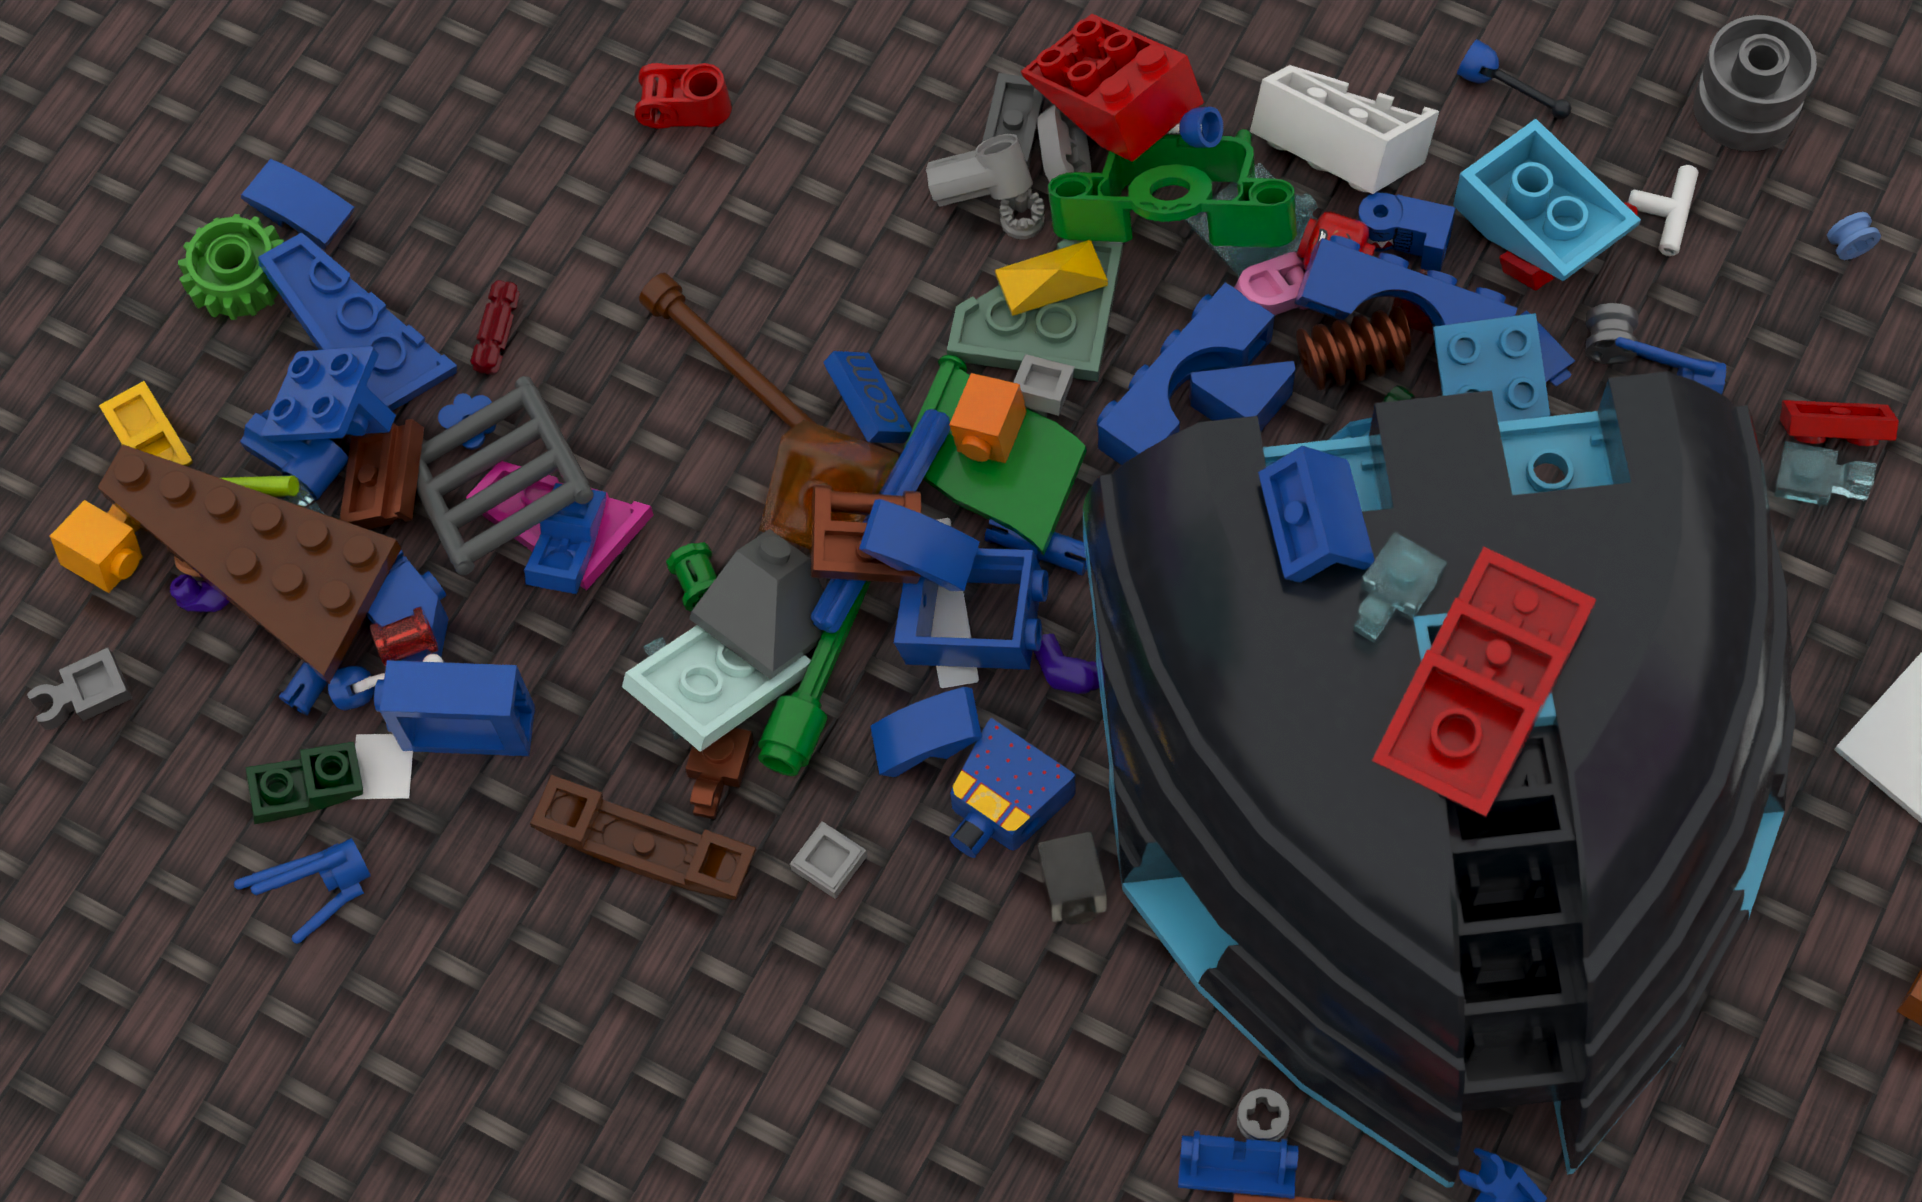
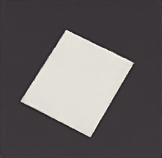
(383, 767)

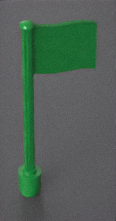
(1018, 494)

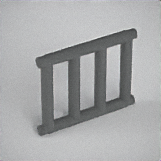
(557, 457)

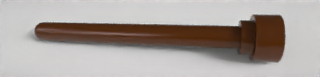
(664, 298)

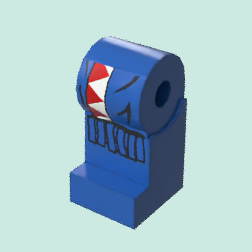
(1408, 226)

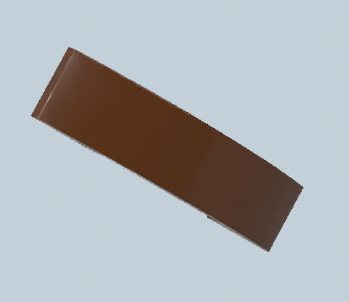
(641, 842)

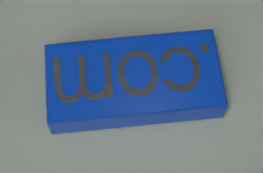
(868, 397)

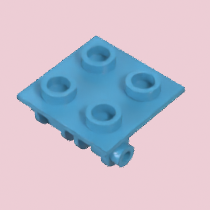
(1495, 357)

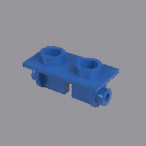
(1238, 1166)

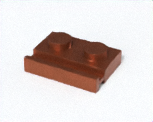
(382, 476)

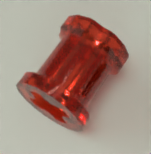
(404, 637)

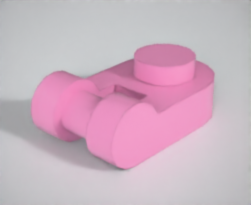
(1268, 280)

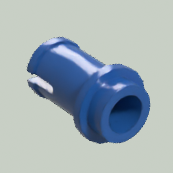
(303, 689)

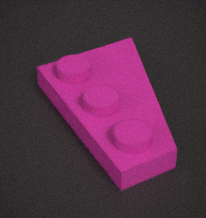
(617, 528)

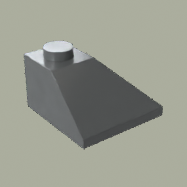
(763, 604)

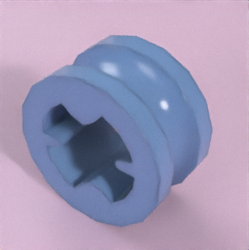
(1853, 235)

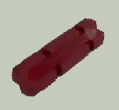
(495, 327)

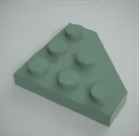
(1062, 332)

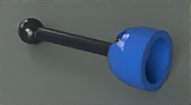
(1482, 65)

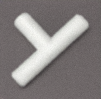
(1673, 209)

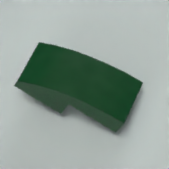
(306, 784)

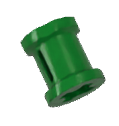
(700, 565)

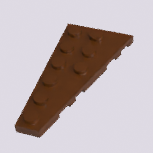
(272, 559)

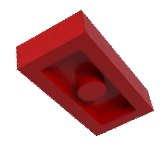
(1857, 422)

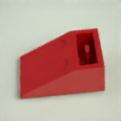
(1116, 85)

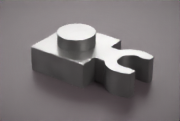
(88, 688)

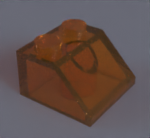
(820, 456)

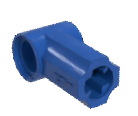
(311, 461)

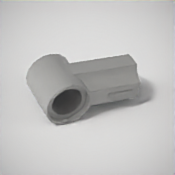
(992, 168)

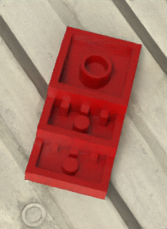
(1484, 681)

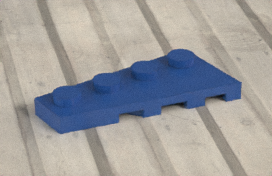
(346, 316)

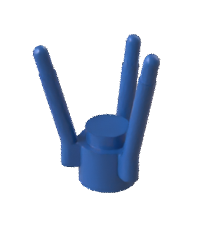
(1702, 371)
(338, 867)

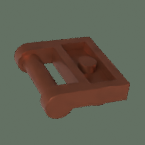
(838, 542)

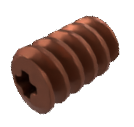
(1355, 347)

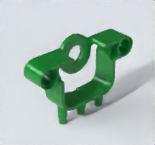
(1091, 204)

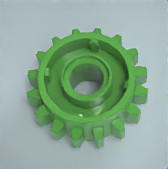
(218, 249)

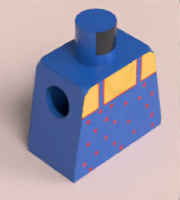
(1006, 791)

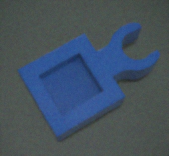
(1501, 1181)

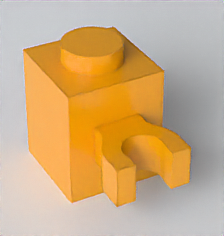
(98, 545)

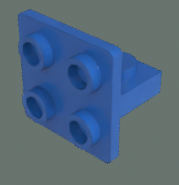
(328, 397)

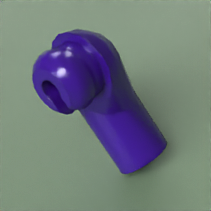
(196, 595)
(1065, 672)

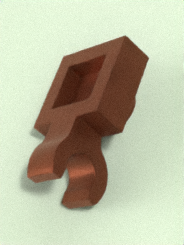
(717, 766)

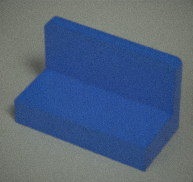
(1315, 513)

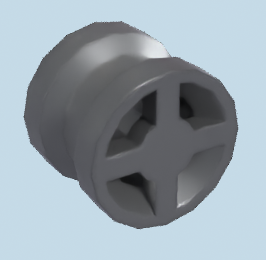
(1607, 324)

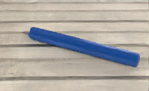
(905, 476)

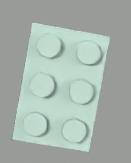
(705, 686)

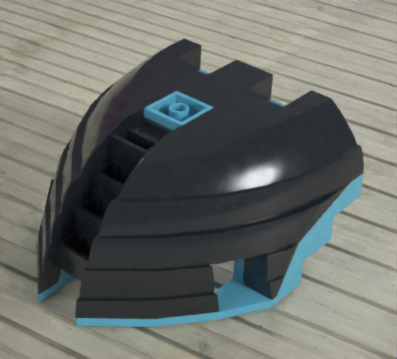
(1366, 924)

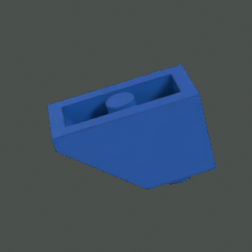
(407, 590)

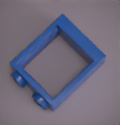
(989, 566)
(456, 707)

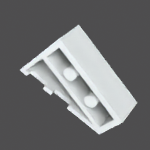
(1341, 131)

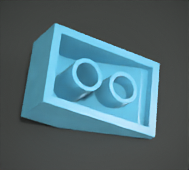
(1542, 203)

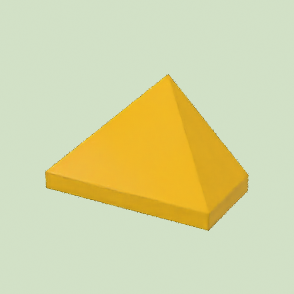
(1051, 277)

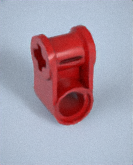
(681, 96)

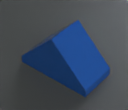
(1242, 391)

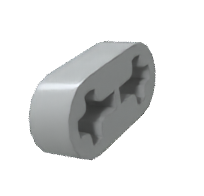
(1062, 144)

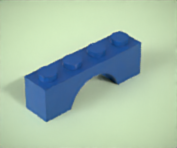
(1344, 277)
(1221, 335)

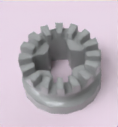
(1024, 227)
(1274, 1103)

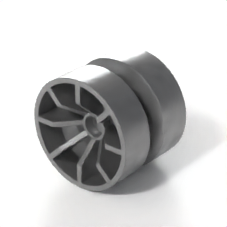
(1754, 82)

